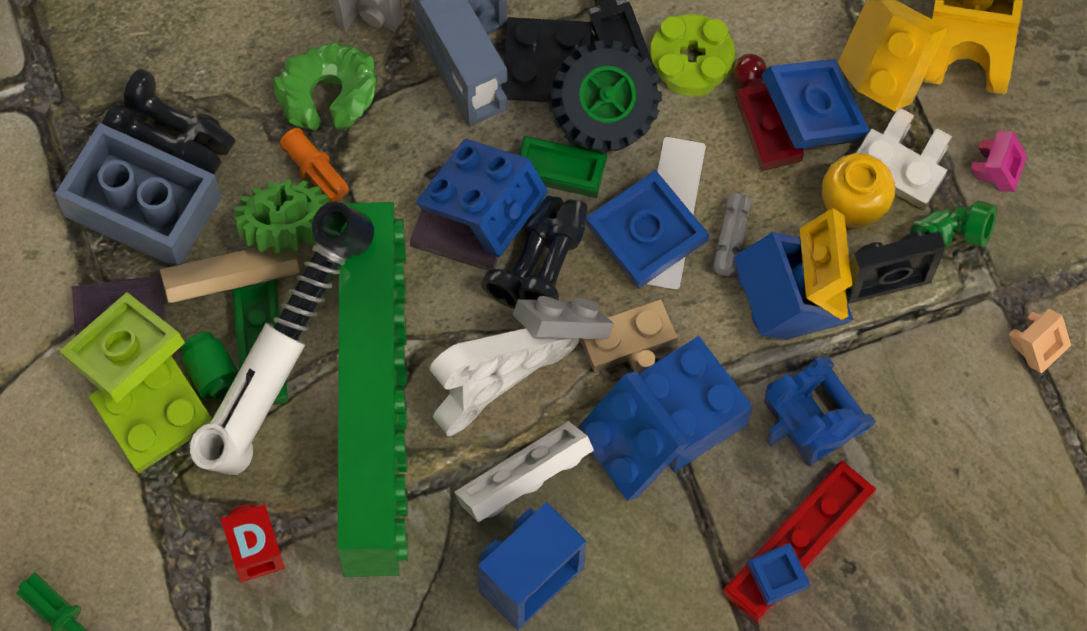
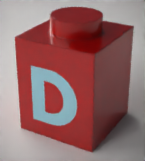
(252, 542)

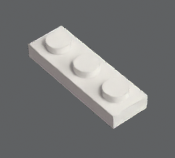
(524, 471)

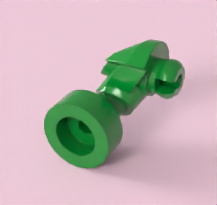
(973, 221)

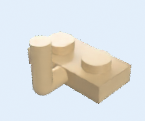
(632, 338)

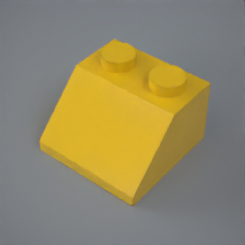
(890, 52)

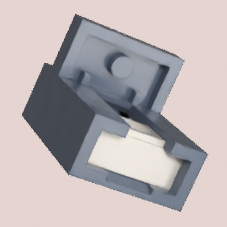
(463, 54)

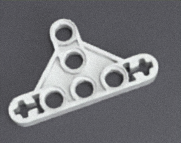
(486, 369)

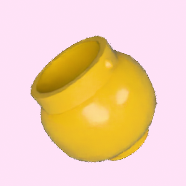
(859, 189)

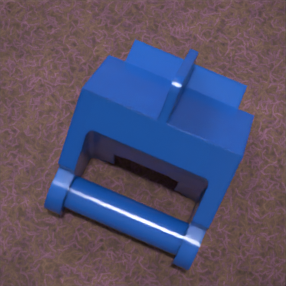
(803, 420)

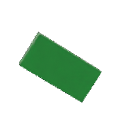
(565, 166)

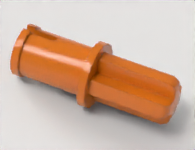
(313, 164)

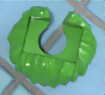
(333, 65)

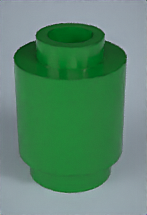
(208, 365)

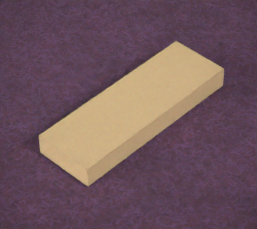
(227, 272)

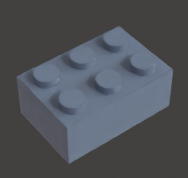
(138, 195)

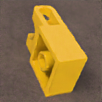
(977, 32)

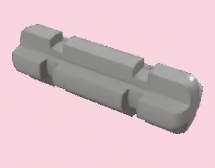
(732, 234)

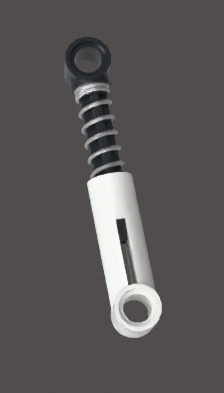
(279, 345)

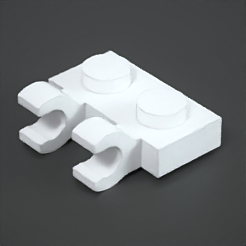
(914, 174)

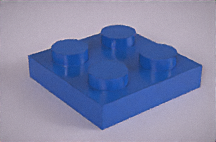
(815, 103)
(647, 229)
(633, 435)

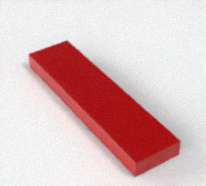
(807, 530)

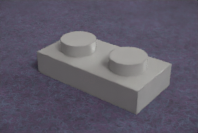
(563, 318)

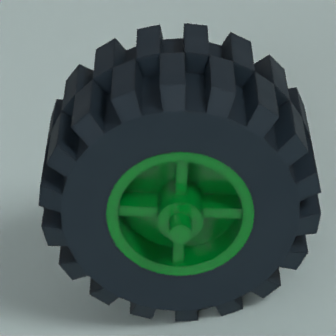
(605, 96)

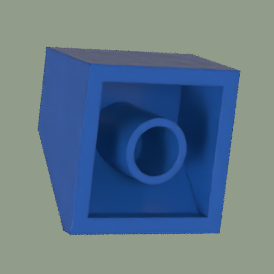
(776, 291)

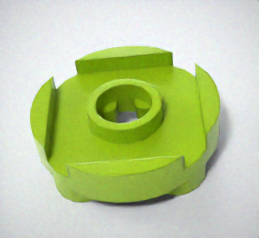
(695, 32)

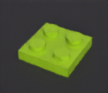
(122, 347)
(154, 416)

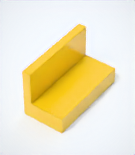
(827, 262)

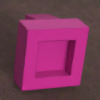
(1004, 161)

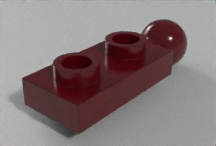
(760, 116)

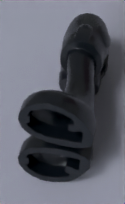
(202, 128)
(552, 226)

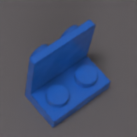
(487, 191)

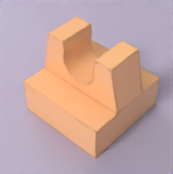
(1043, 340)

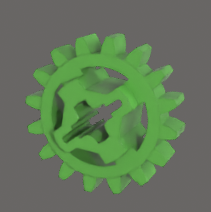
(279, 215)

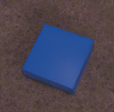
(778, 574)

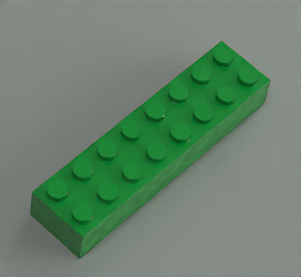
(373, 401)

